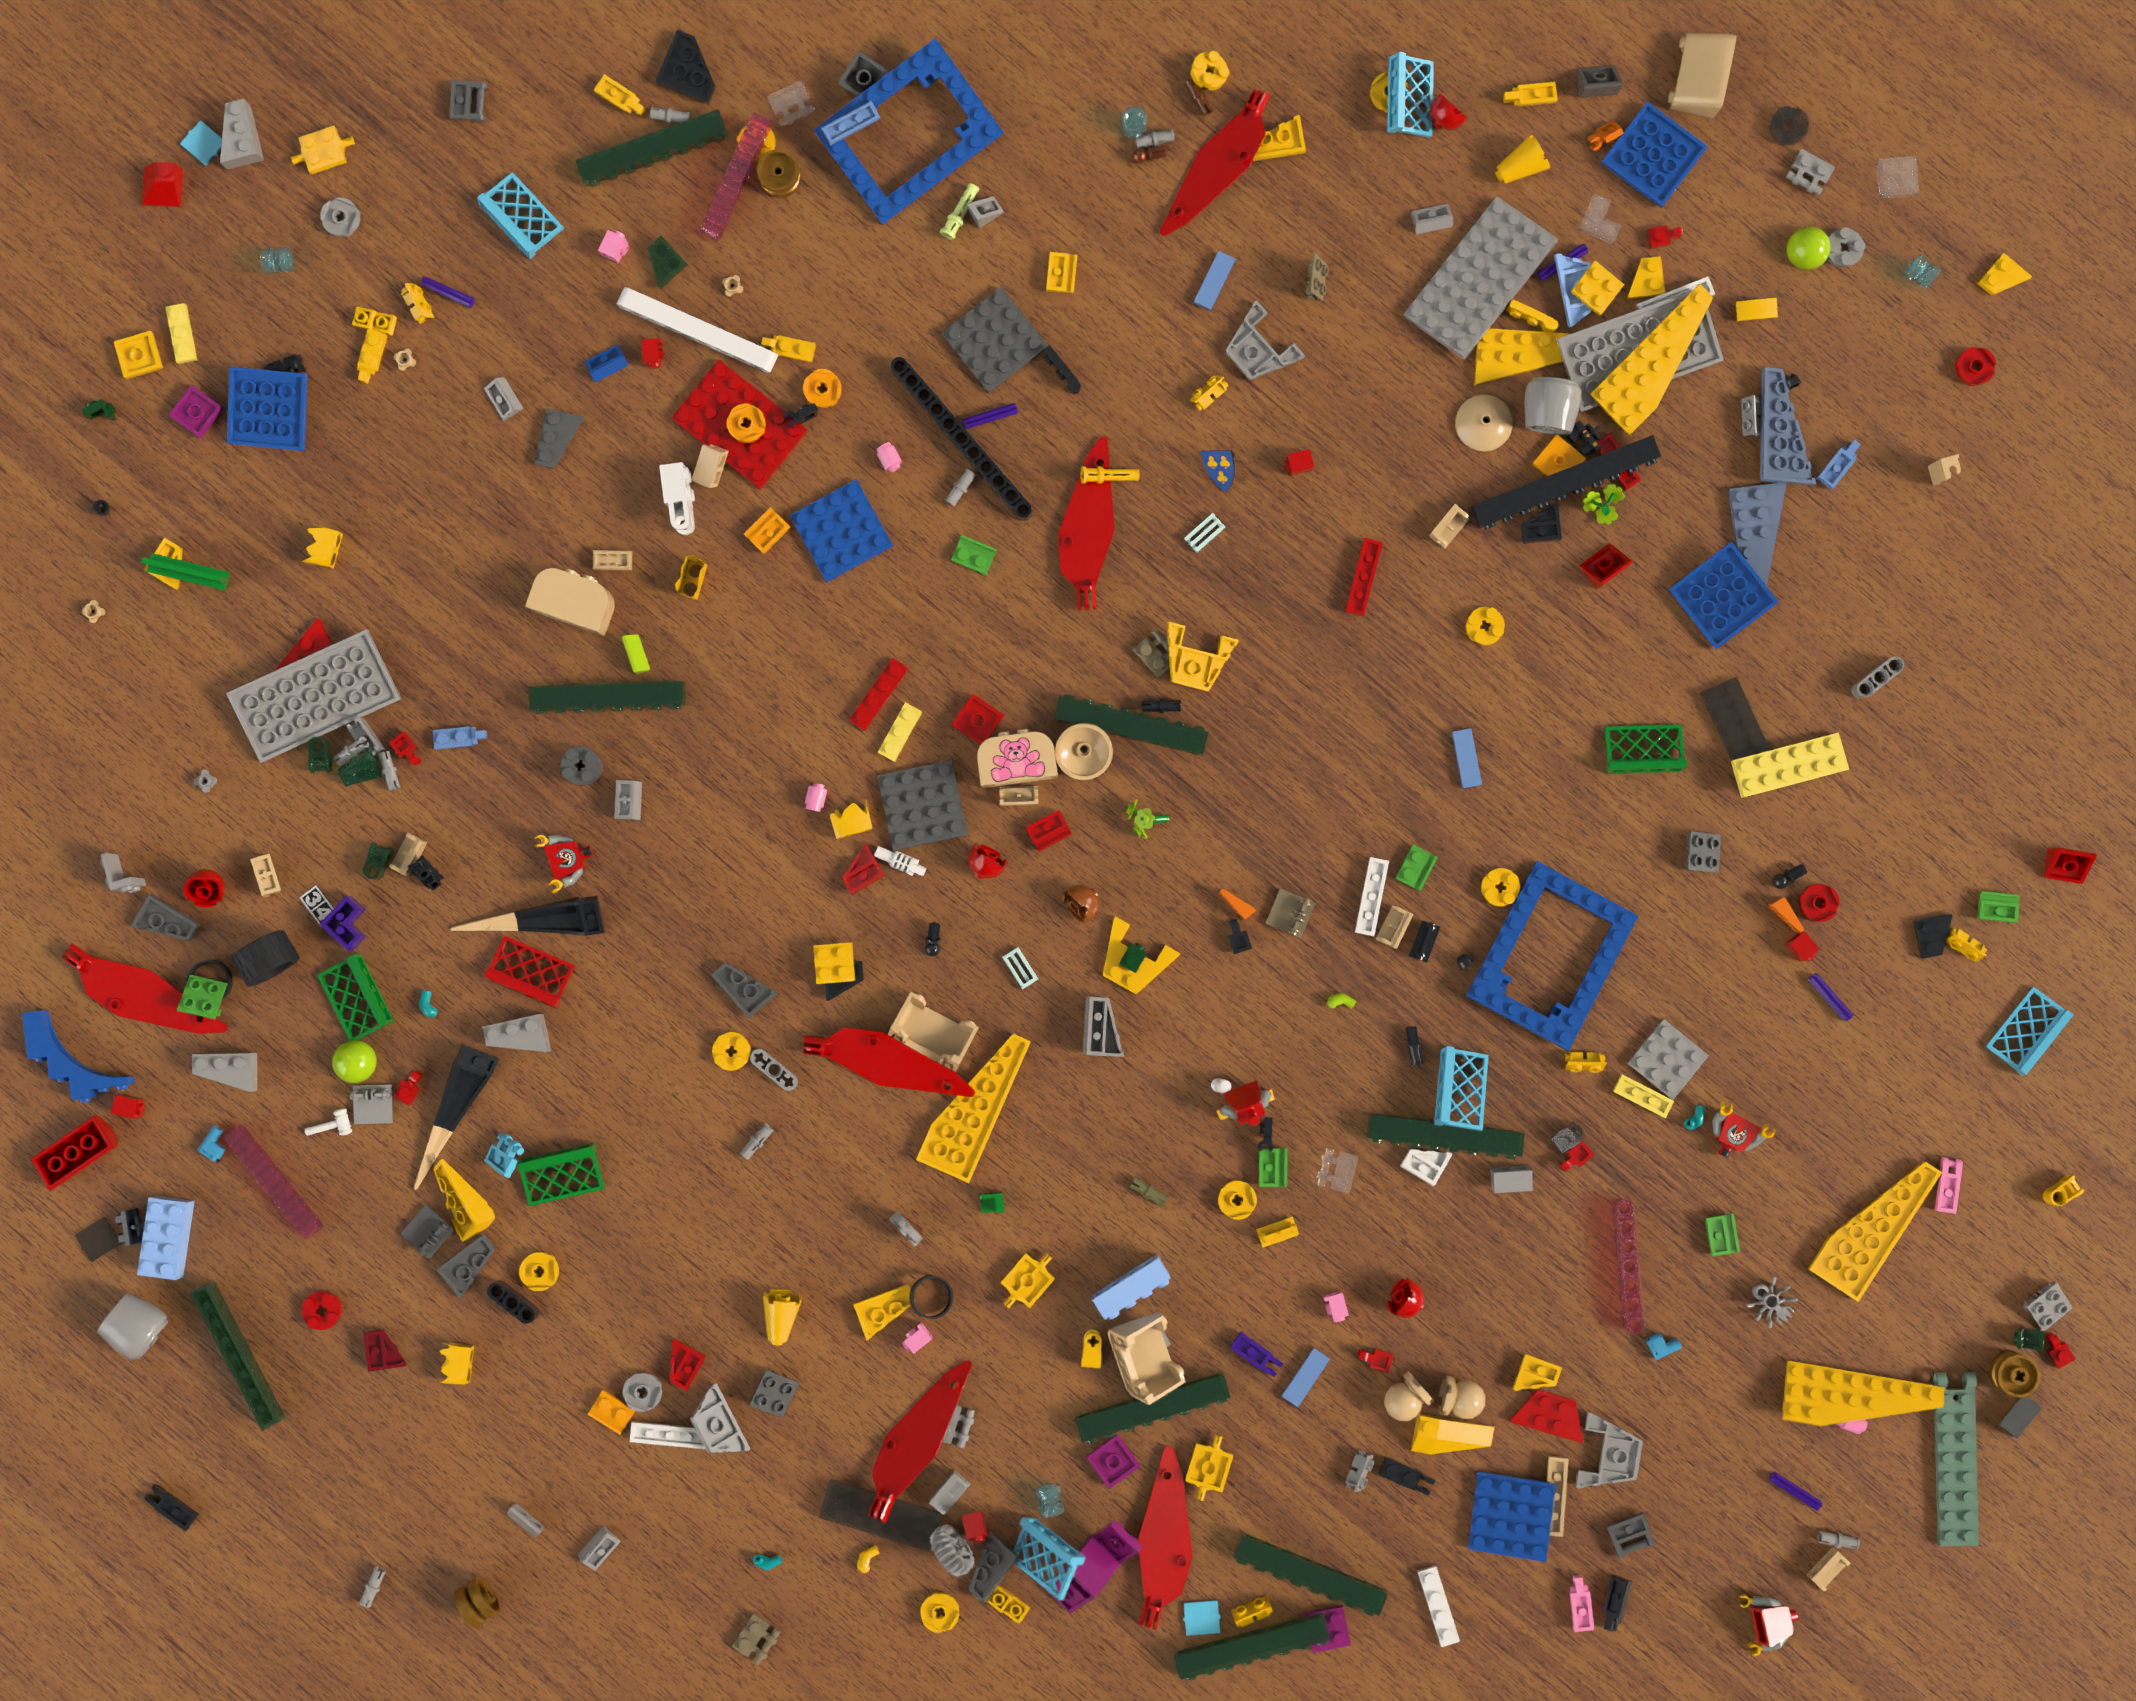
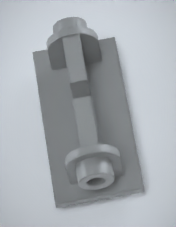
(1750, 408)
(1364, 1464)

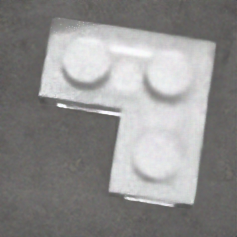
(1595, 223)

